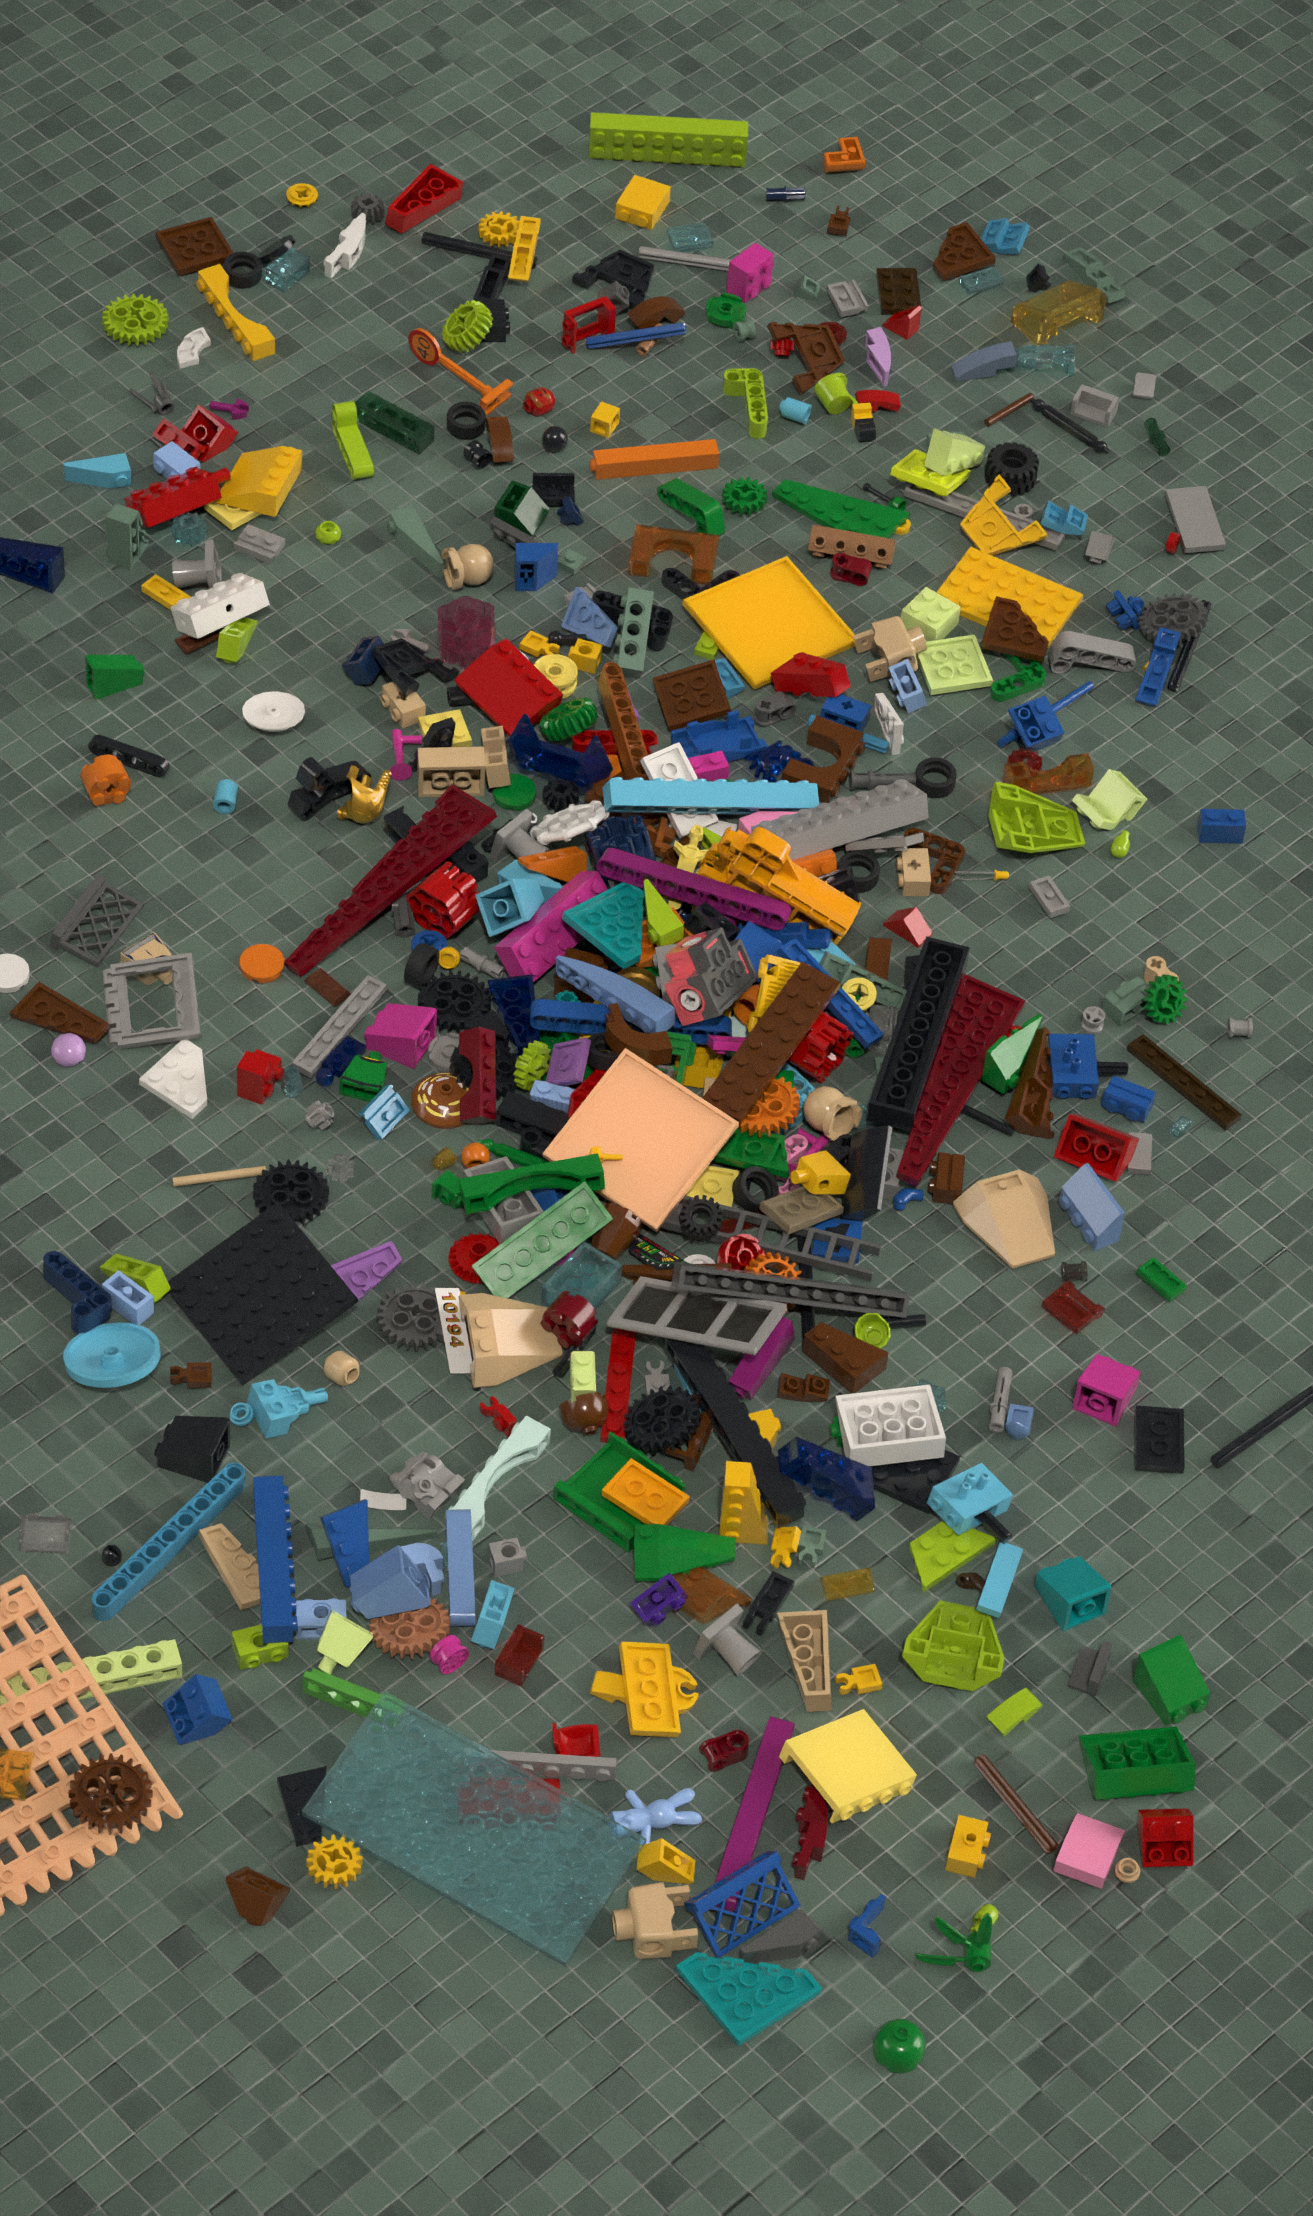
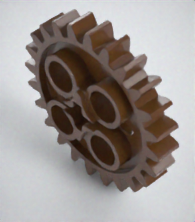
(131, 1784)

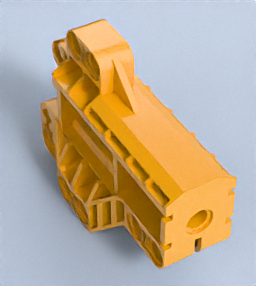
(763, 866)

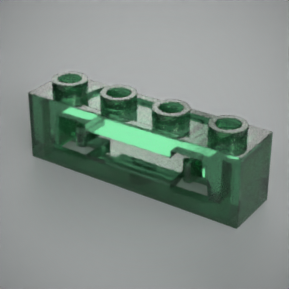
(394, 422)

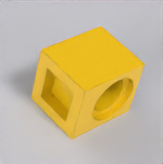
(604, 419)
(586, 655)

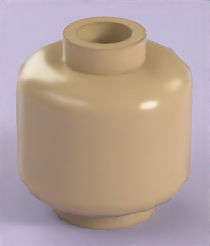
(341, 1368)

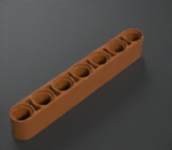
(622, 720)

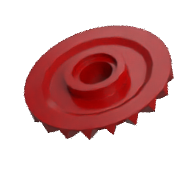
(469, 1251)

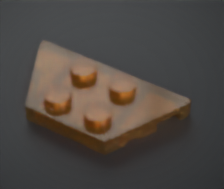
(708, 1595)

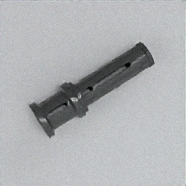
(871, 779)

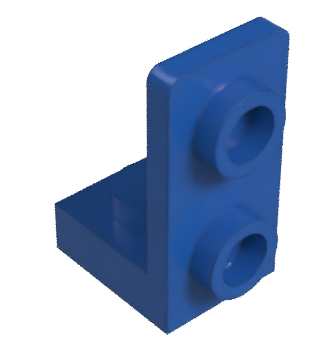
(864, 1937)

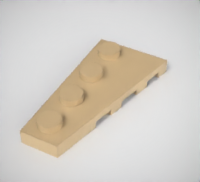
(233, 1564)

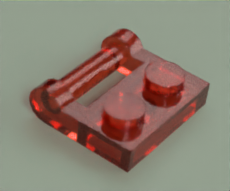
(1069, 1311)

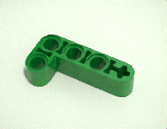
(694, 504)

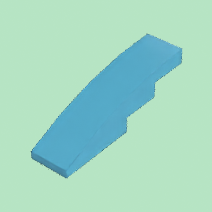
(999, 1579)

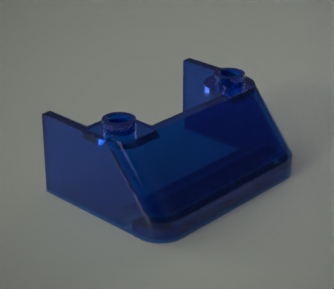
(557, 761)

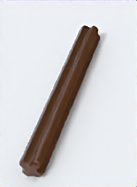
(1016, 1804)

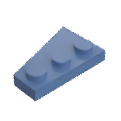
(587, 618)

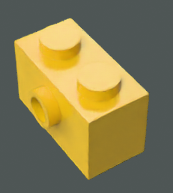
(967, 1845)

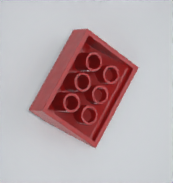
(508, 686)

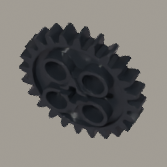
(456, 999)
(504, 1065)
(295, 1187)
(662, 1419)

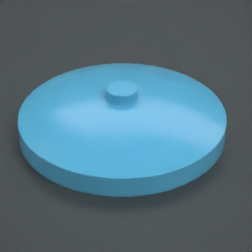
(112, 1355)

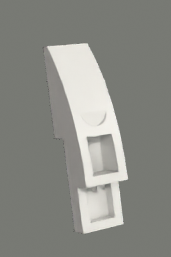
(349, 249)

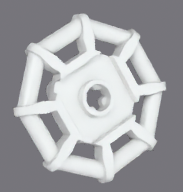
(569, 822)

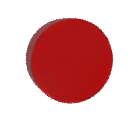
(1172, 542)

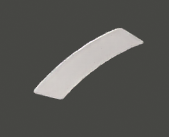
(383, 1500)

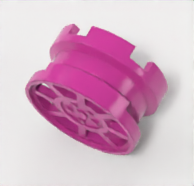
(449, 1654)

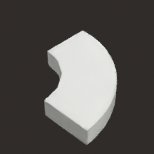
(191, 347)

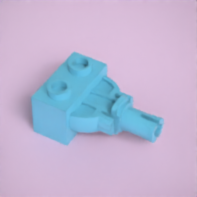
(280, 1405)

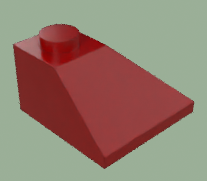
(210, 432)

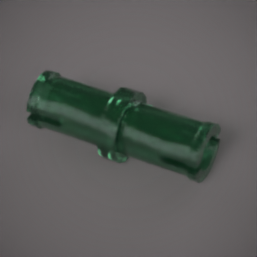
(1157, 437)

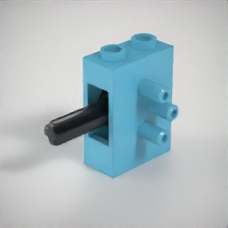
(972, 1500)

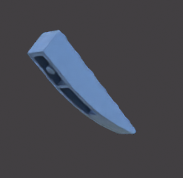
(634, 1001)

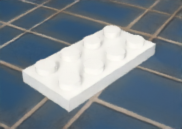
(673, 764)

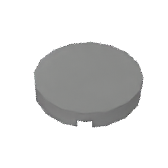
(441, 1050)

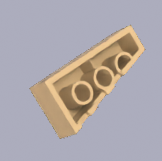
(807, 1647)

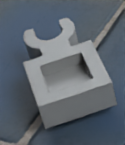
(655, 1378)

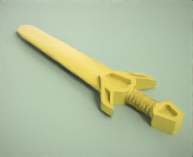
(688, 857)

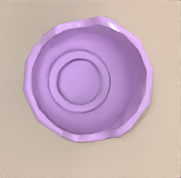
(68, 1050)

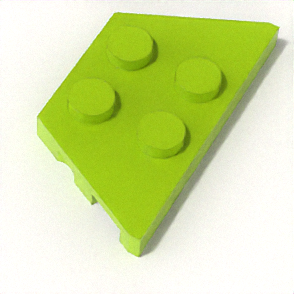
(943, 1552)

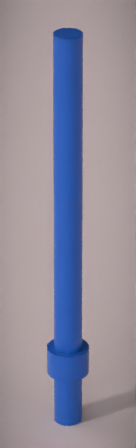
(1013, 734)

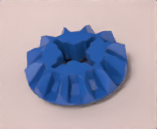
(431, 938)

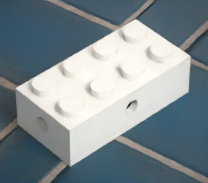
(219, 605)

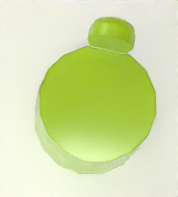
(833, 393)

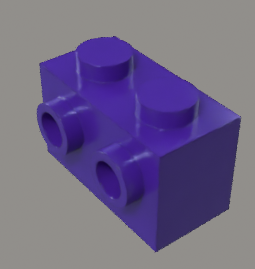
(659, 1600)

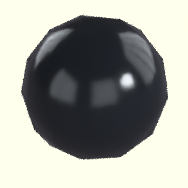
(554, 438)

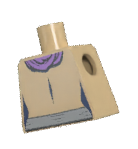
(148, 948)

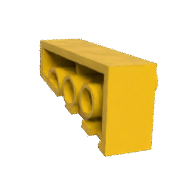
(741, 1507)

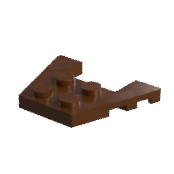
(816, 348)

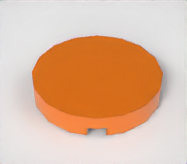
(262, 963)

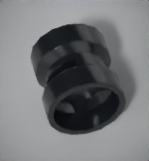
(475, 453)

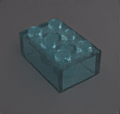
(586, 1274)

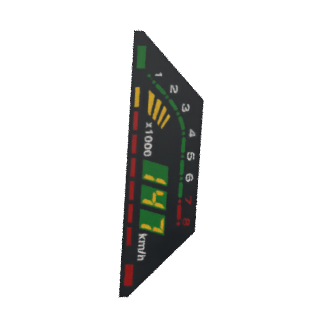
(653, 1253)

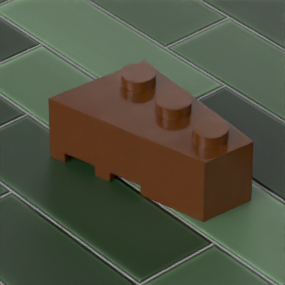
(844, 1357)

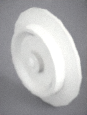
(273, 711)

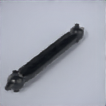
(1070, 426)

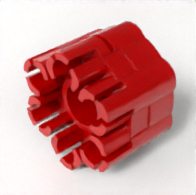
(443, 901)
(814, 1052)

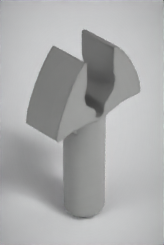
(405, 634)

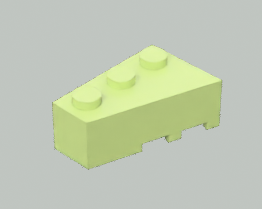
(952, 452)

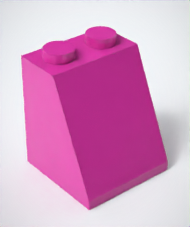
(402, 1033)
(1105, 1389)

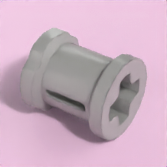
(1240, 1027)

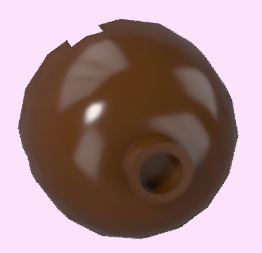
(586, 1413)

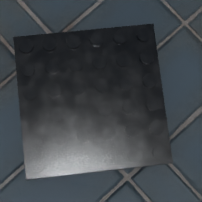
(260, 1293)

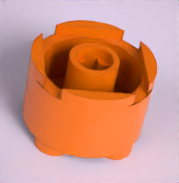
(106, 780)

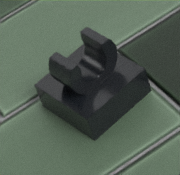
(1038, 279)

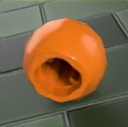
(474, 1155)

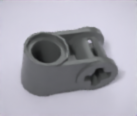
(775, 707)

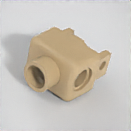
(893, 645)
(649, 1921)

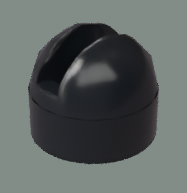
(108, 1557)

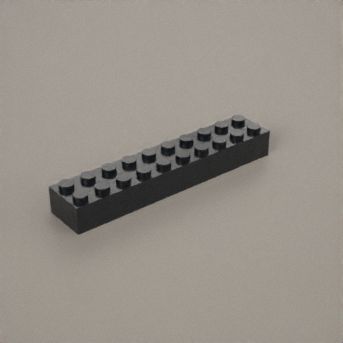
(918, 1033)

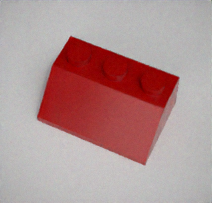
(1094, 1143)

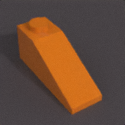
(558, 863)

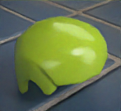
(873, 1330)

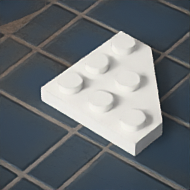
(179, 1079)

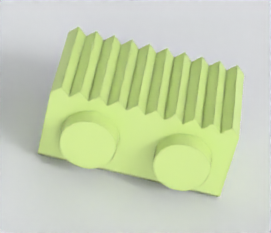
(582, 1373)

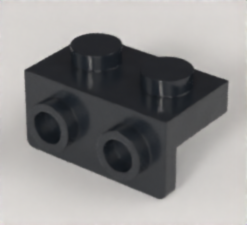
(554, 487)

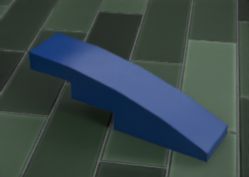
(800, 930)

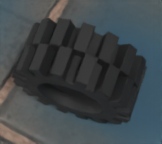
(701, 1205)

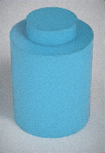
(795, 410)
(225, 796)

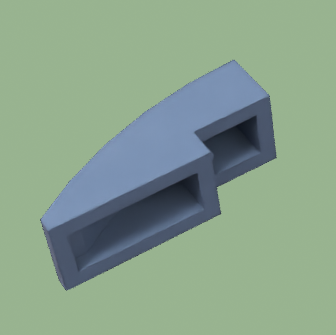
(985, 362)

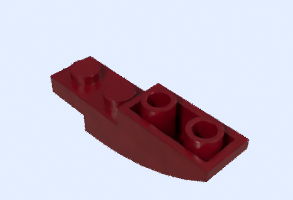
(813, 1826)

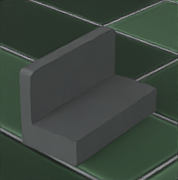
(1090, 1668)

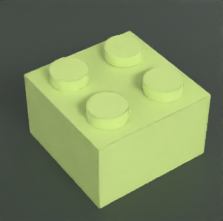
(933, 614)

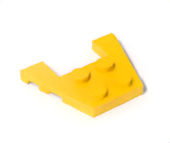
(991, 529)

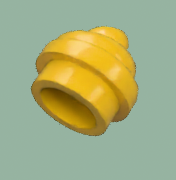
(449, 957)

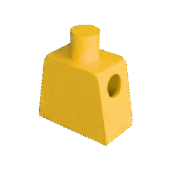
(821, 1174)

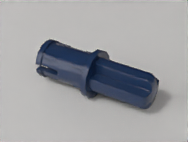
(785, 193)

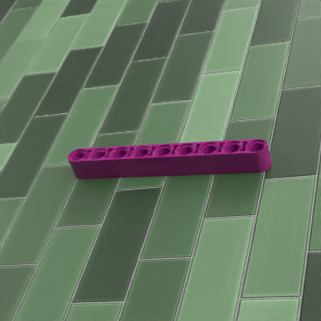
(694, 888)
(755, 1801)

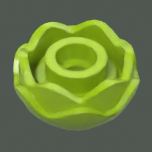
(328, 532)

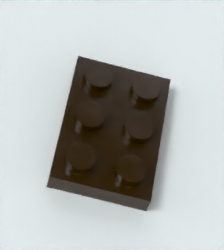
(897, 289)

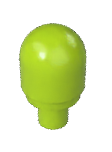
(1121, 845)
(987, 1908)

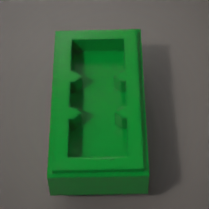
(1161, 1279)

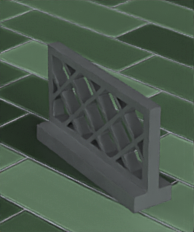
(78, 914)

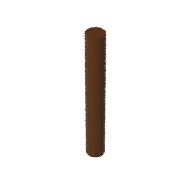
(1008, 409)

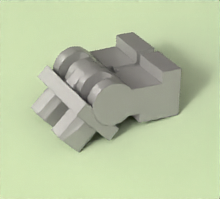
(444, 1481)

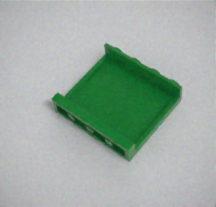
(583, 1491)

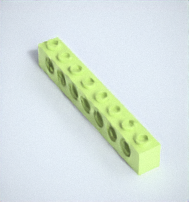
(118, 1677)

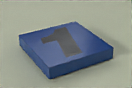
(839, 1226)

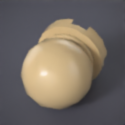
(468, 565)
(831, 1112)

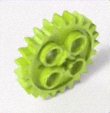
(135, 319)

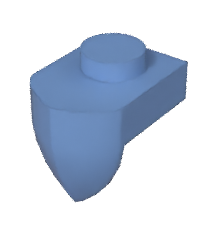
(1019, 1421)

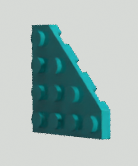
(612, 922)
(744, 1994)

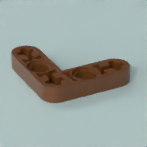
(946, 858)

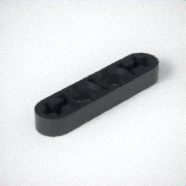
(151, 763)

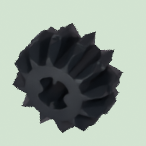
(560, 795)

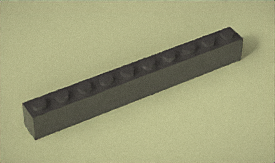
(790, 1289)

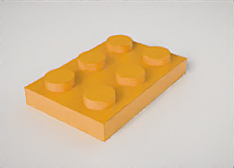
(645, 1494)

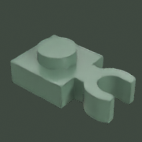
(810, 1544)

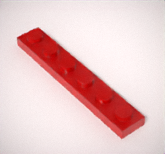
(618, 1382)

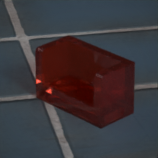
(519, 1655)

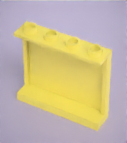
(850, 1764)

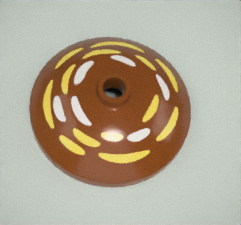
(438, 1100)

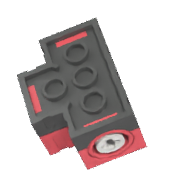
(707, 975)

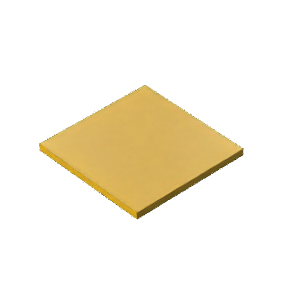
(769, 619)

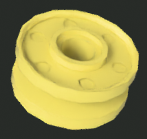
(560, 671)

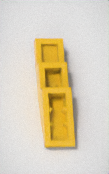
(524, 249)

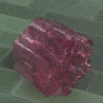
(465, 630)

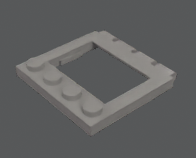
(184, 996)

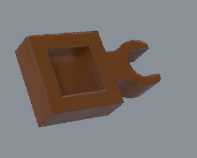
(839, 222)
(196, 1375)

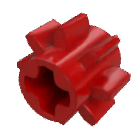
(782, 347)

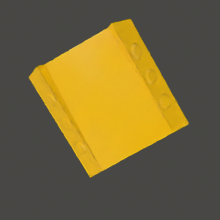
(705, 1064)

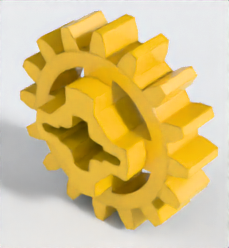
(498, 229)
(336, 1864)

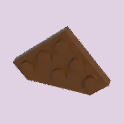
(961, 253)
(1013, 632)

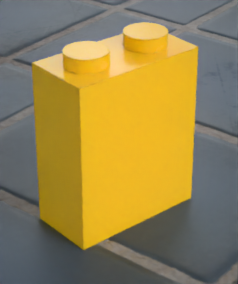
(642, 202)

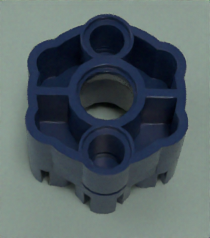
(630, 838)

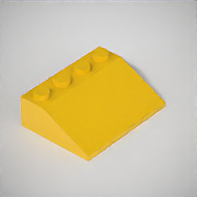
(262, 480)

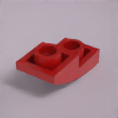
(885, 399)

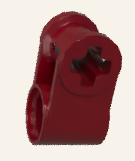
(853, 570)
(722, 1753)

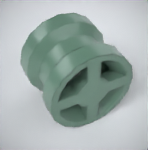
(744, 330)

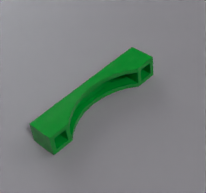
(486, 1190)

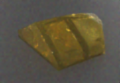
(14, 1773)

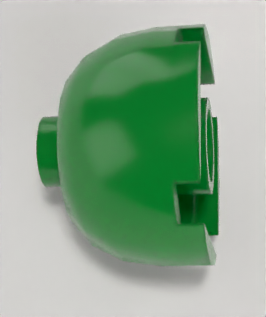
(899, 2046)

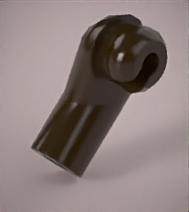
(971, 1581)

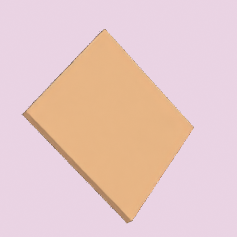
(659, 1129)

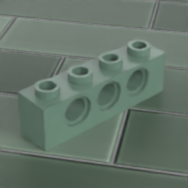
(642, 602)

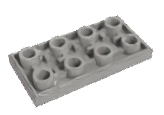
(1195, 519)

